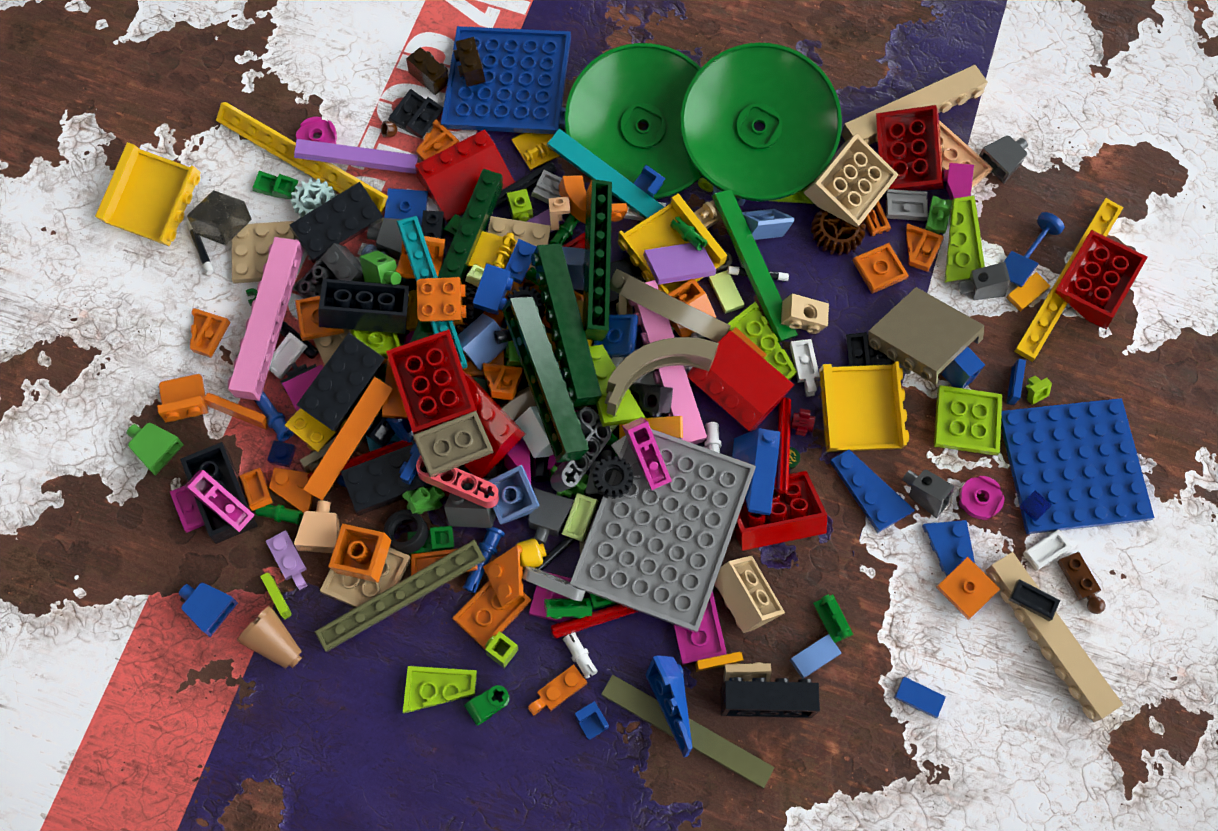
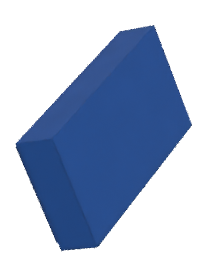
(1016, 382)
(920, 697)

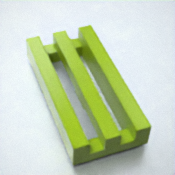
(276, 595)

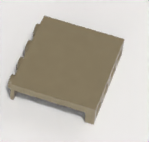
(924, 334)

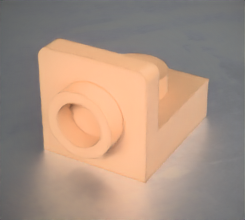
(557, 207)

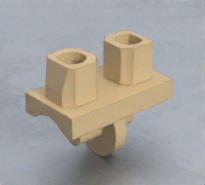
(708, 214)

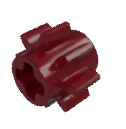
(802, 422)

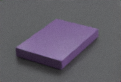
(679, 263)

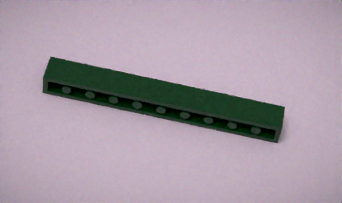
(467, 235)

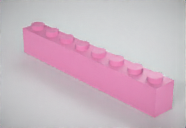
(266, 319)
(683, 404)

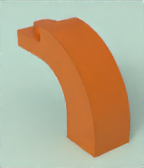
(574, 189)

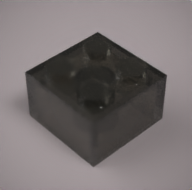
(219, 217)

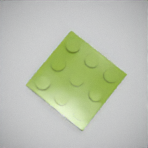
(968, 420)

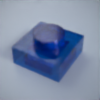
(281, 453)

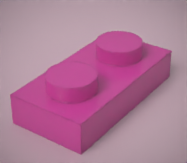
(187, 509)

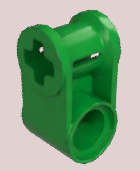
(483, 706)

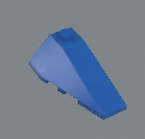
(761, 450)
(668, 687)

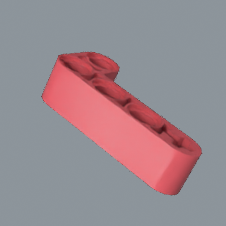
(459, 479)

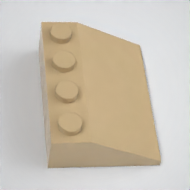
(852, 182)

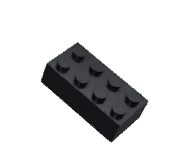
(336, 221)
(363, 306)
(342, 382)
(219, 465)
(379, 481)
(769, 699)

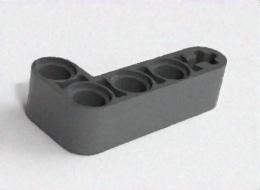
(590, 427)

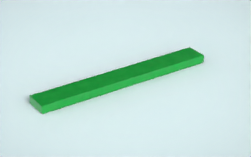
(753, 263)

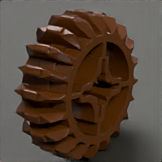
(825, 232)

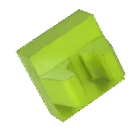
(1038, 389)

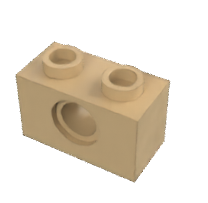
(804, 313)

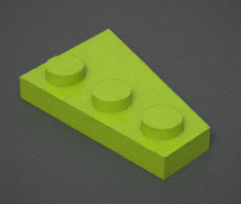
(436, 686)

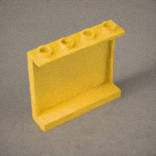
(148, 195)
(657, 233)
(863, 407)

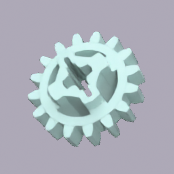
(311, 196)

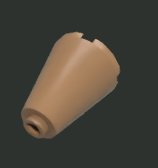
(271, 639)

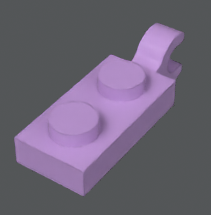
(287, 558)

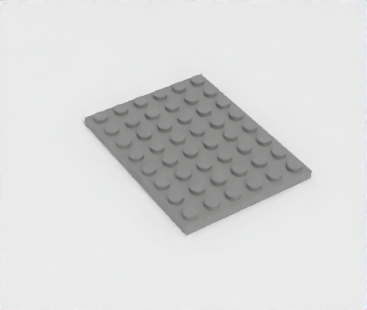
(665, 543)

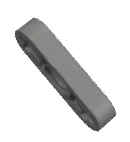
(552, 583)

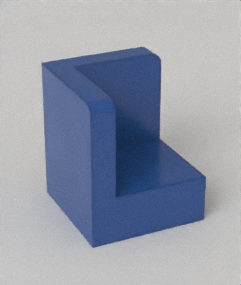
(649, 181)
(401, 428)
(591, 720)

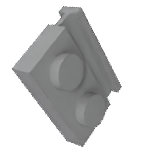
(547, 187)
(906, 205)

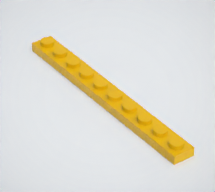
(285, 148)
(1053, 304)

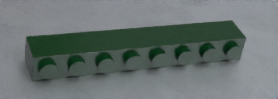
(597, 260)
(566, 325)
(545, 379)

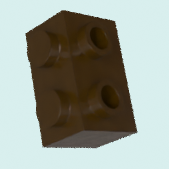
(470, 62)
(427, 70)

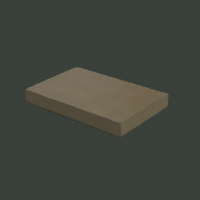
(453, 444)

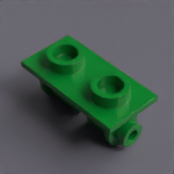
(833, 618)

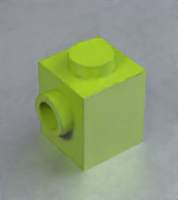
(520, 205)
(501, 649)

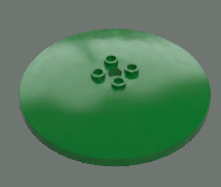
(767, 87)
(629, 88)

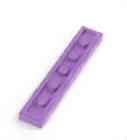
(355, 156)

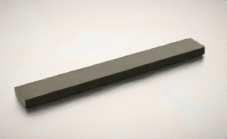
(400, 596)
(702, 739)

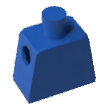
(206, 606)

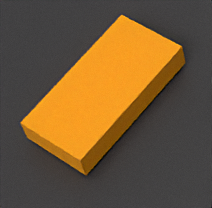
(1030, 291)
(718, 661)

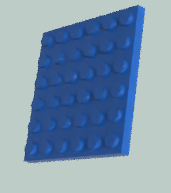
(522, 84)
(1079, 462)

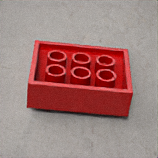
(912, 147)
(456, 170)
(1100, 278)
(431, 381)
(742, 382)
(498, 426)
(792, 516)

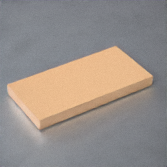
(956, 151)

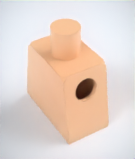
(318, 530)

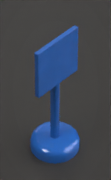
(1022, 267)

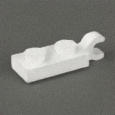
(805, 364)

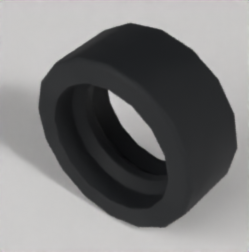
(415, 542)

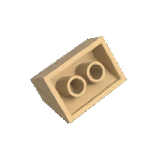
(747, 594)

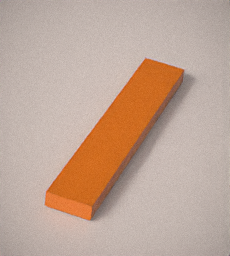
(348, 438)

